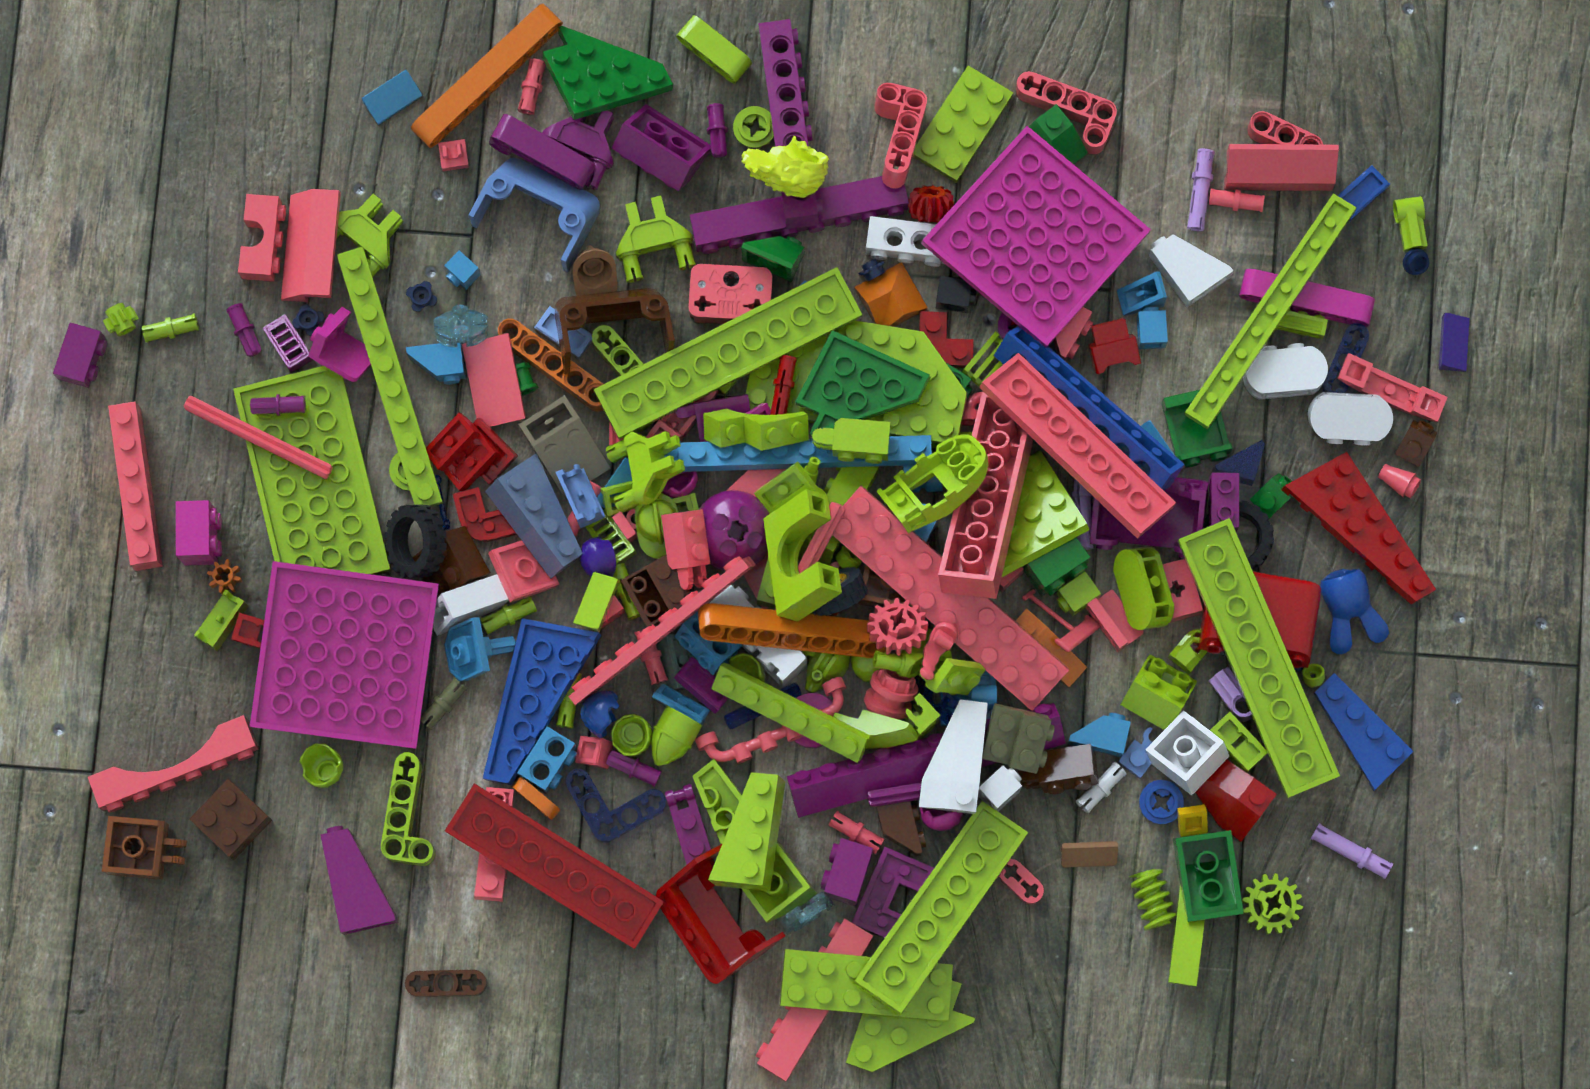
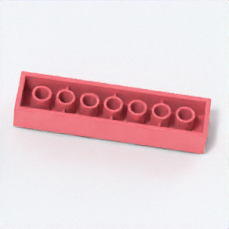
(985, 521)

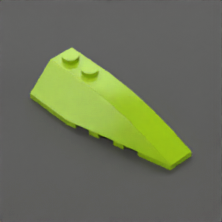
(788, 883)

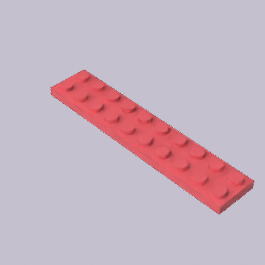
(982, 626)

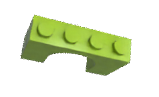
(785, 532)

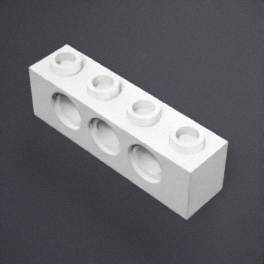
(908, 231)

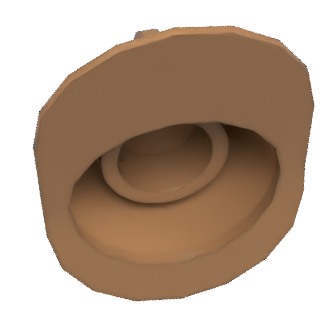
(594, 272)

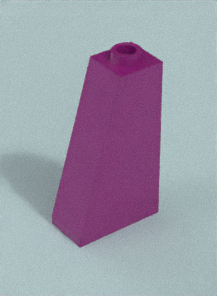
(354, 887)

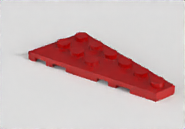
(1358, 520)

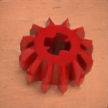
(930, 203)

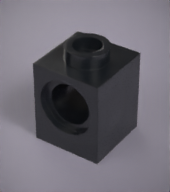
(954, 295)

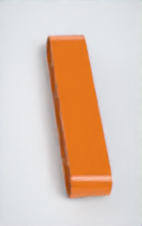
(546, 354)

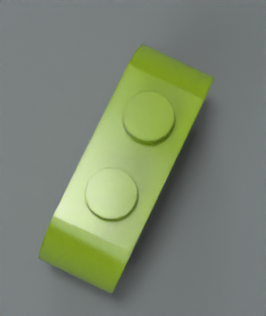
(1143, 588)

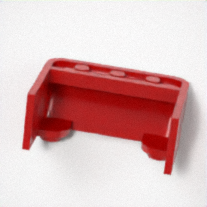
(707, 924)

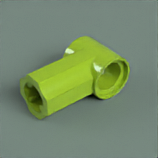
(1410, 215)

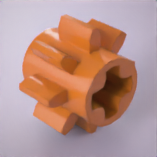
(218, 578)

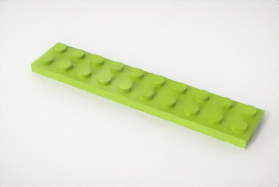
(728, 352)
(1258, 658)

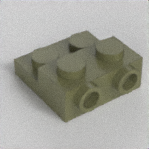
(1017, 738)

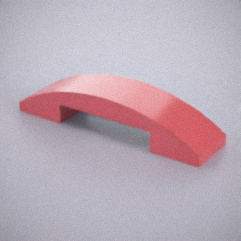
(1396, 392)

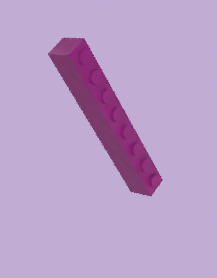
(766, 217)

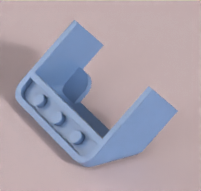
(577, 206)

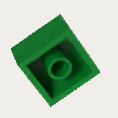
(1057, 566)

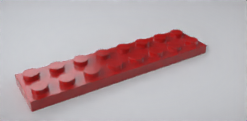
(554, 866)

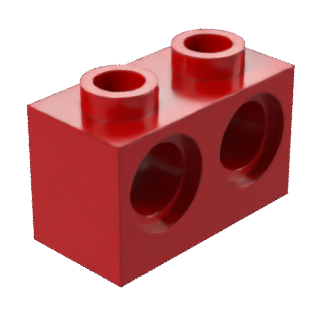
(248, 630)

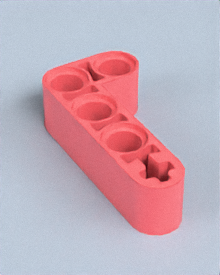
(1068, 95)
(908, 110)

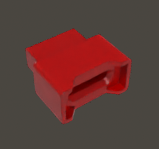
(1112, 345)

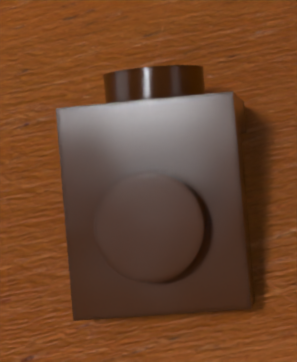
(1416, 442)

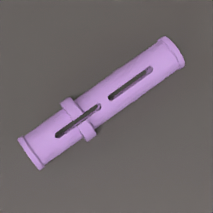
(1201, 184)
(1083, 503)
(1352, 851)

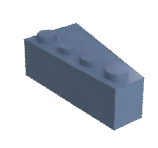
(536, 515)

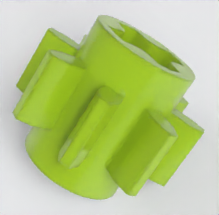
(120, 319)

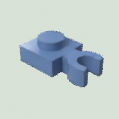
(1136, 757)

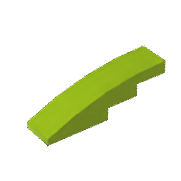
(1185, 947)

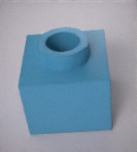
(461, 270)

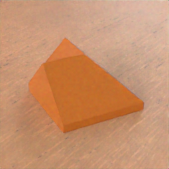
(891, 297)

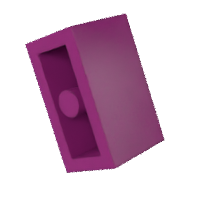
(80, 355)

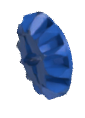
(1162, 789)

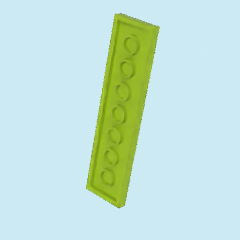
(941, 908)

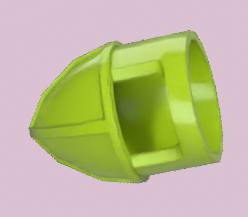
(673, 736)

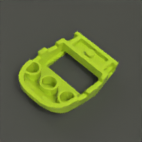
(958, 465)

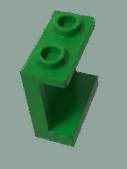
(1189, 439)

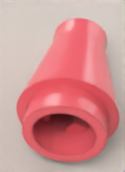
(1400, 480)

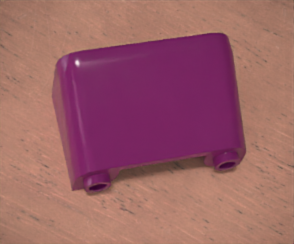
(1182, 520)

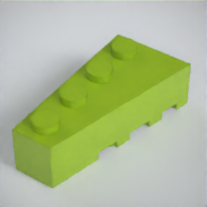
(839, 491)
(752, 837)

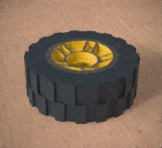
(853, 591)

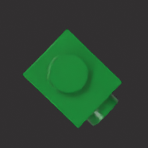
(1271, 497)

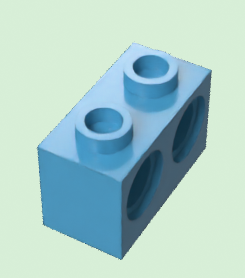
(703, 649)
(540, 757)

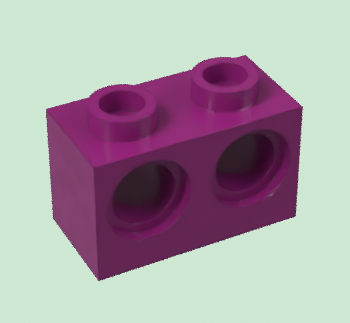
(1223, 498)

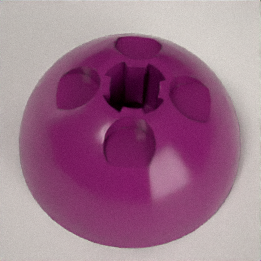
(724, 534)

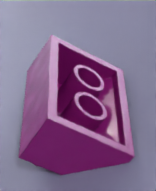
(661, 147)

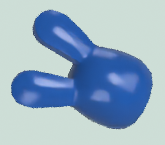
(1348, 597)

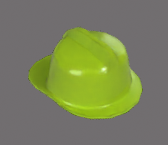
(650, 526)

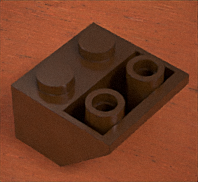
(461, 562)
(655, 590)

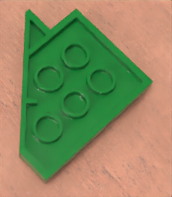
(601, 75)
(857, 383)

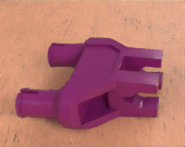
(586, 141)

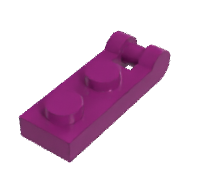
(688, 823)

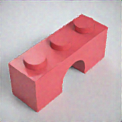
(261, 260)

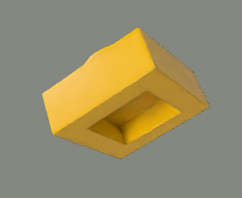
(1192, 820)

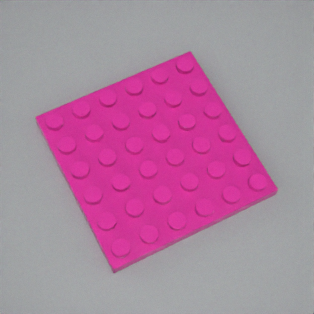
(1036, 236)
(344, 655)

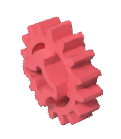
(897, 626)

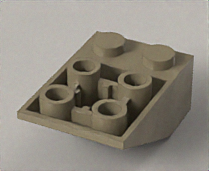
(563, 441)

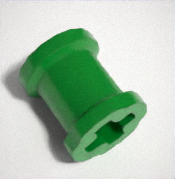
(525, 379)

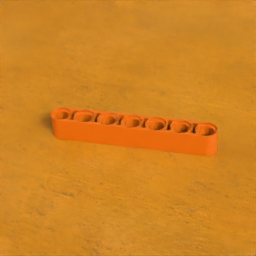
(486, 75)
(767, 629)

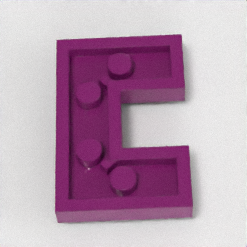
(889, 872)

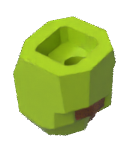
(1186, 653)

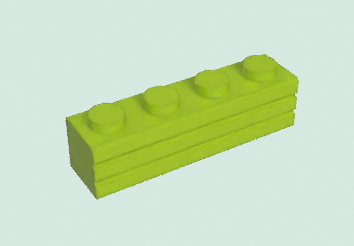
(1303, 324)

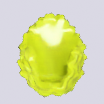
(788, 168)

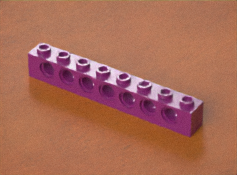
(773, 37)

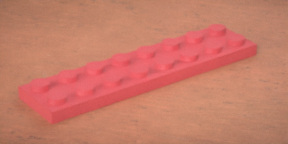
(1077, 445)
(653, 634)

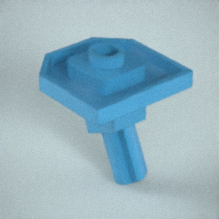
(469, 651)

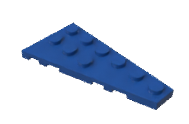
(538, 679)

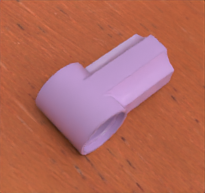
(1229, 691)

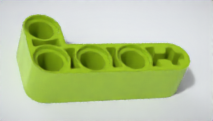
(619, 348)
(407, 808)

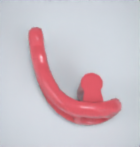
(940, 641)

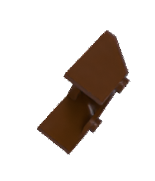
(576, 311)

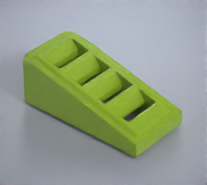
(623, 555)

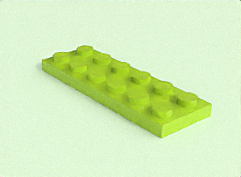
(828, 983)

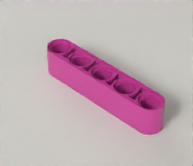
(1314, 299)

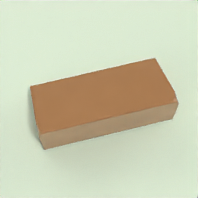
(1089, 854)

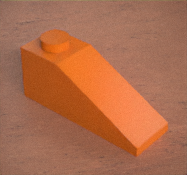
(1047, 638)

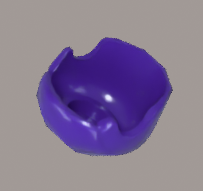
(598, 557)

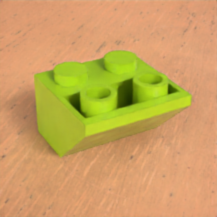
(1158, 692)

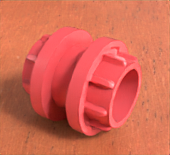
(890, 694)

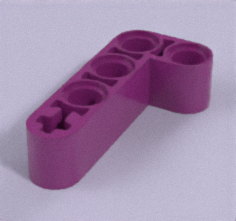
(541, 151)

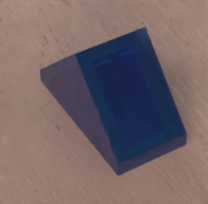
(1244, 462)

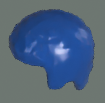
(597, 711)

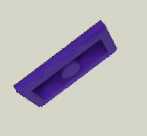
(1454, 342)

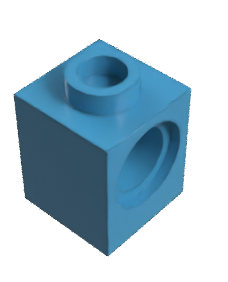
(1152, 328)

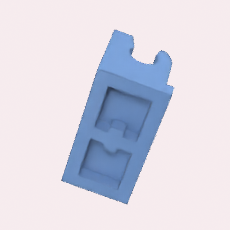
(580, 495)

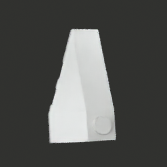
(955, 768)

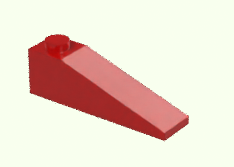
(1235, 799)

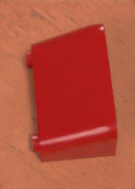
(1294, 610)

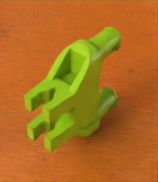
(364, 232)
(652, 236)
(647, 464)
(906, 664)

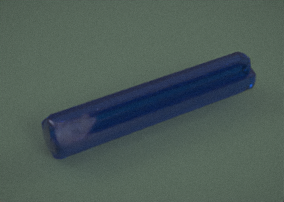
(746, 714)

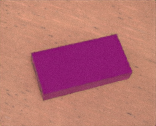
(699, 684)

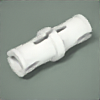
(1097, 792)

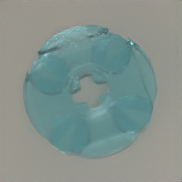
(461, 327)
(799, 918)

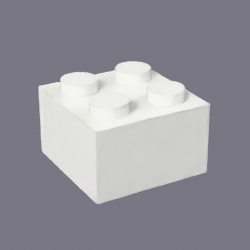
(1187, 752)

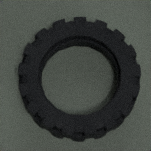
(1264, 530)
(433, 541)

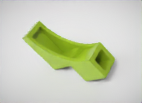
(760, 431)

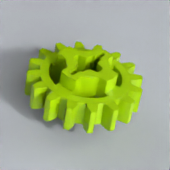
(1283, 910)

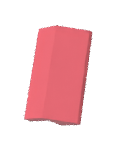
(1281, 167)
(310, 245)

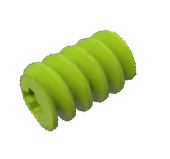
(1153, 898)

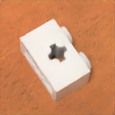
(1000, 788)

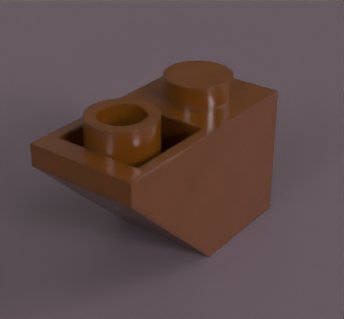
(899, 826)

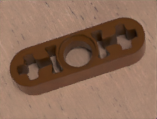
(424, 976)

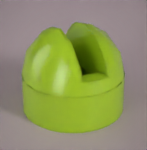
(1319, 673)

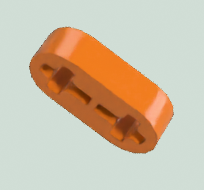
(536, 798)

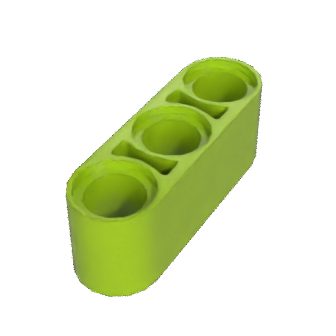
(714, 49)

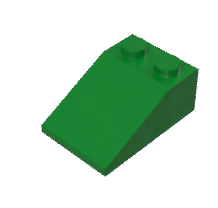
(1208, 875)

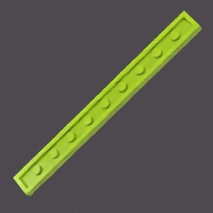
(1270, 311)
(389, 377)

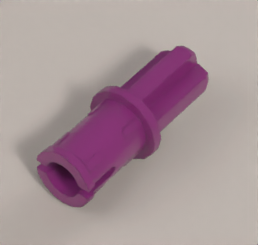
(717, 130)
(244, 330)
(277, 405)
(633, 768)

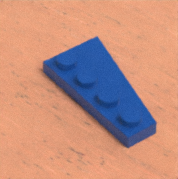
(1371, 741)

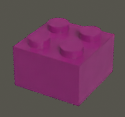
(847, 872)

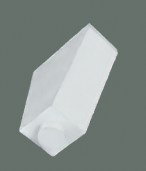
(1188, 269)
(468, 602)

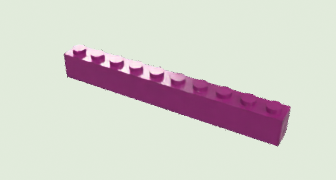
(900, 765)

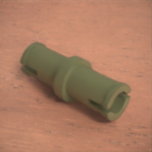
(443, 703)

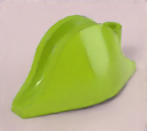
(824, 668)

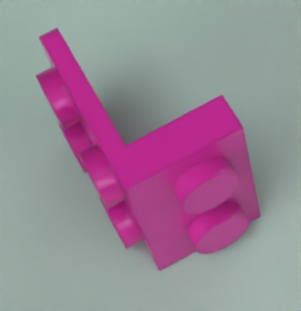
(338, 349)

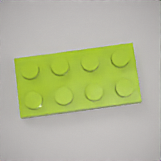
(962, 124)

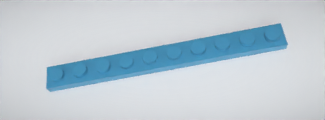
(742, 456)

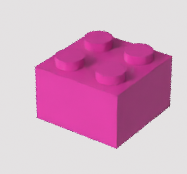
(197, 532)

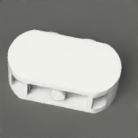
(1286, 372)
(1350, 417)

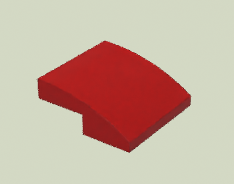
(462, 452)

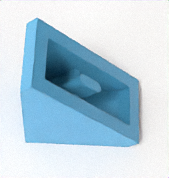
(1142, 293)

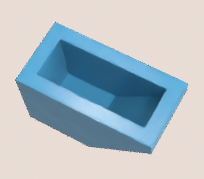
(439, 361)
(1105, 734)

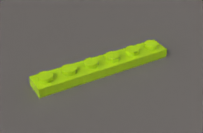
(790, 712)

